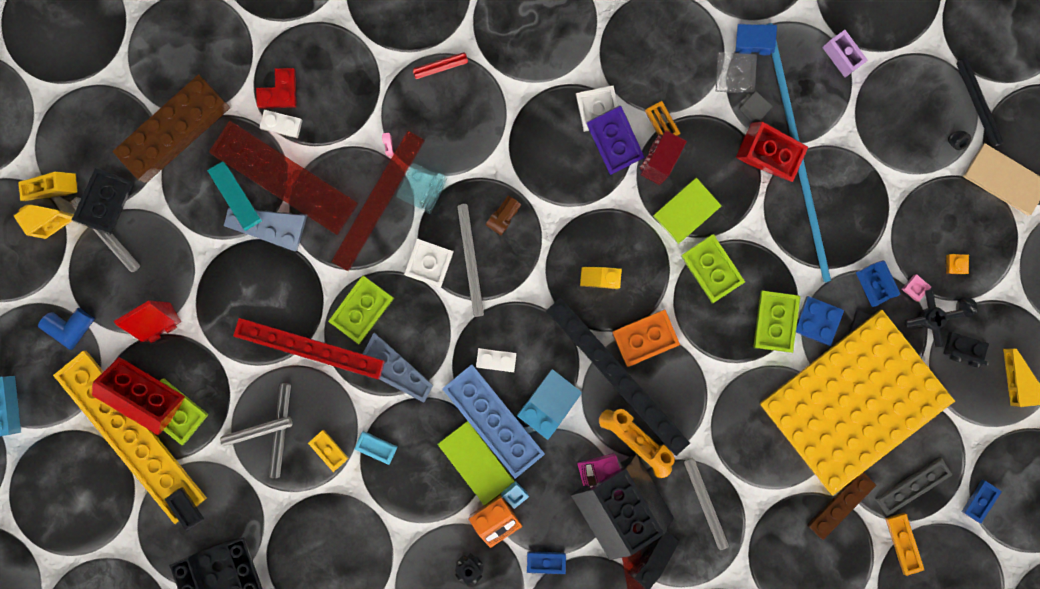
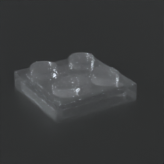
(736, 73)

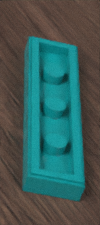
(234, 196)

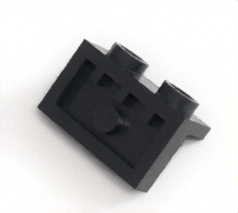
(966, 349)

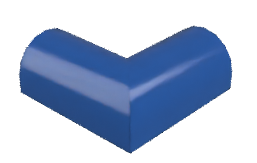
(67, 332)

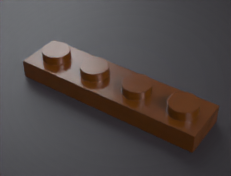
(841, 505)

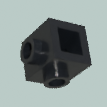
(472, 563)

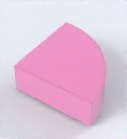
(387, 139)

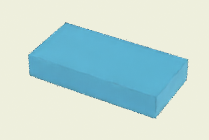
(375, 447)

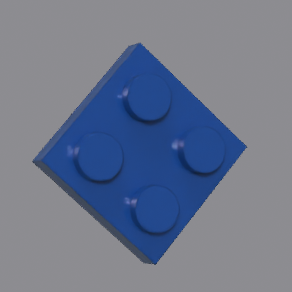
(818, 320)

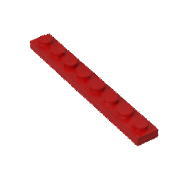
(309, 348)

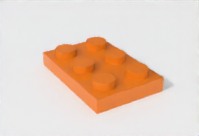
(645, 338)

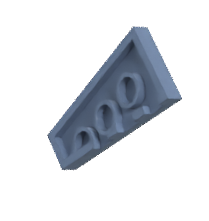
(277, 228)
(397, 370)

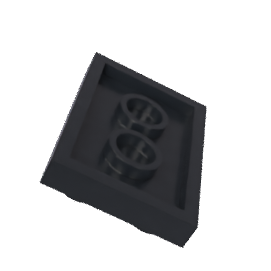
(102, 201)

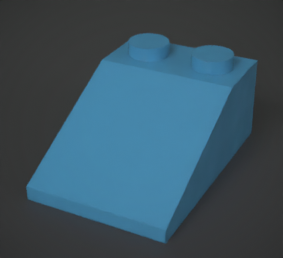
(549, 404)

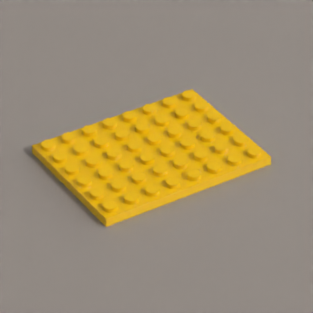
(856, 402)

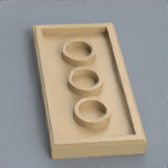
(1005, 179)

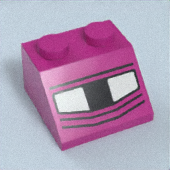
(597, 469)

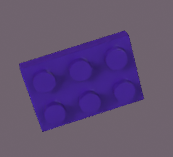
(615, 139)

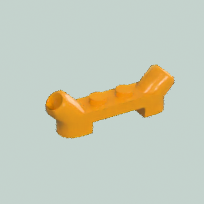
(621, 424)

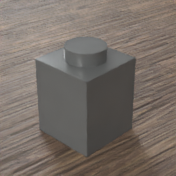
(755, 107)

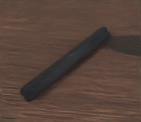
(979, 102)

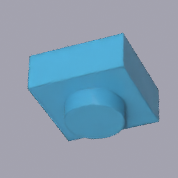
(514, 494)

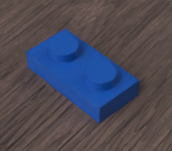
(981, 501)
(546, 562)

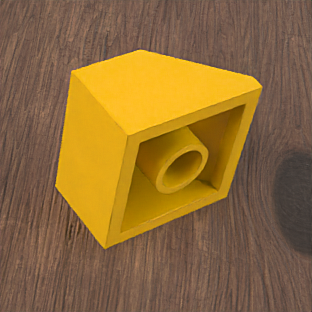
(41, 221)

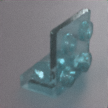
(421, 188)

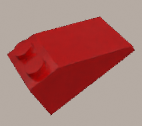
(771, 151)
(149, 320)

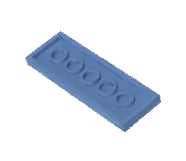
(493, 421)

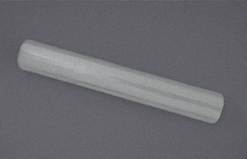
(256, 431)

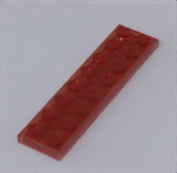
(283, 177)

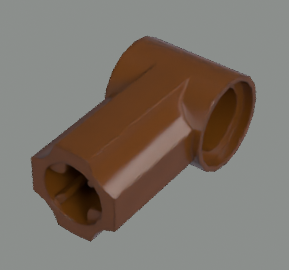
(501, 218)

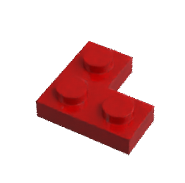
(283, 93)

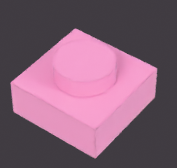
(916, 288)

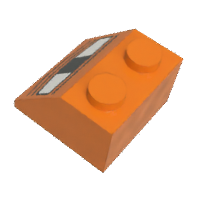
(494, 521)

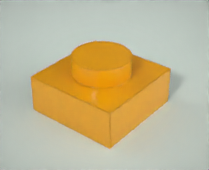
(957, 264)

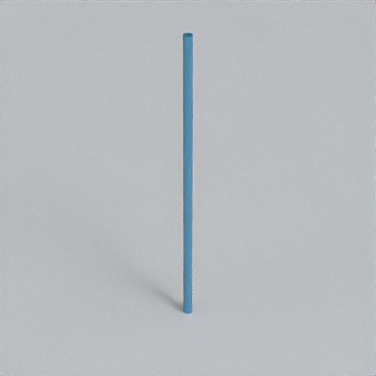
(802, 170)

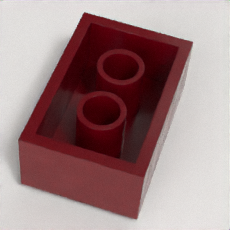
(662, 157)

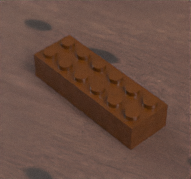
(171, 129)

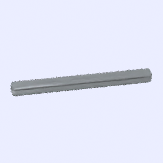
(470, 260)

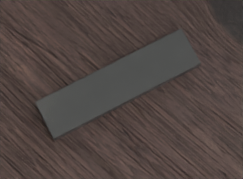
(913, 486)

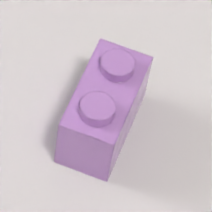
(845, 53)

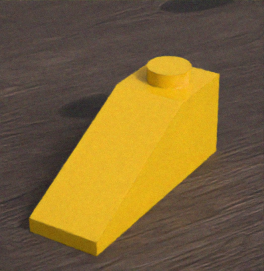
(48, 186)
(1022, 384)

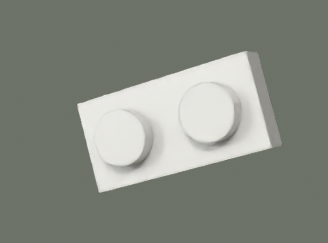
(281, 124)
(496, 360)

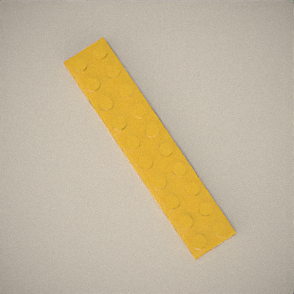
(131, 441)

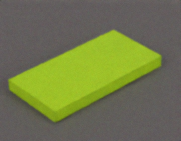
(476, 463)

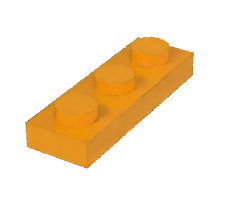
(904, 544)

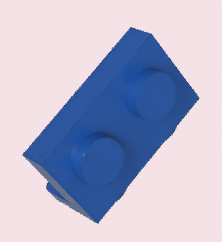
(878, 283)

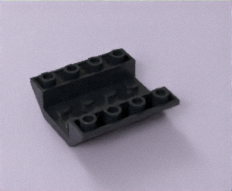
(614, 519)
(200, 573)

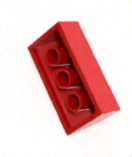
(137, 395)

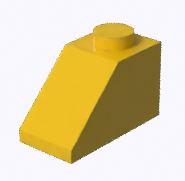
(600, 277)

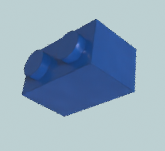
(756, 39)

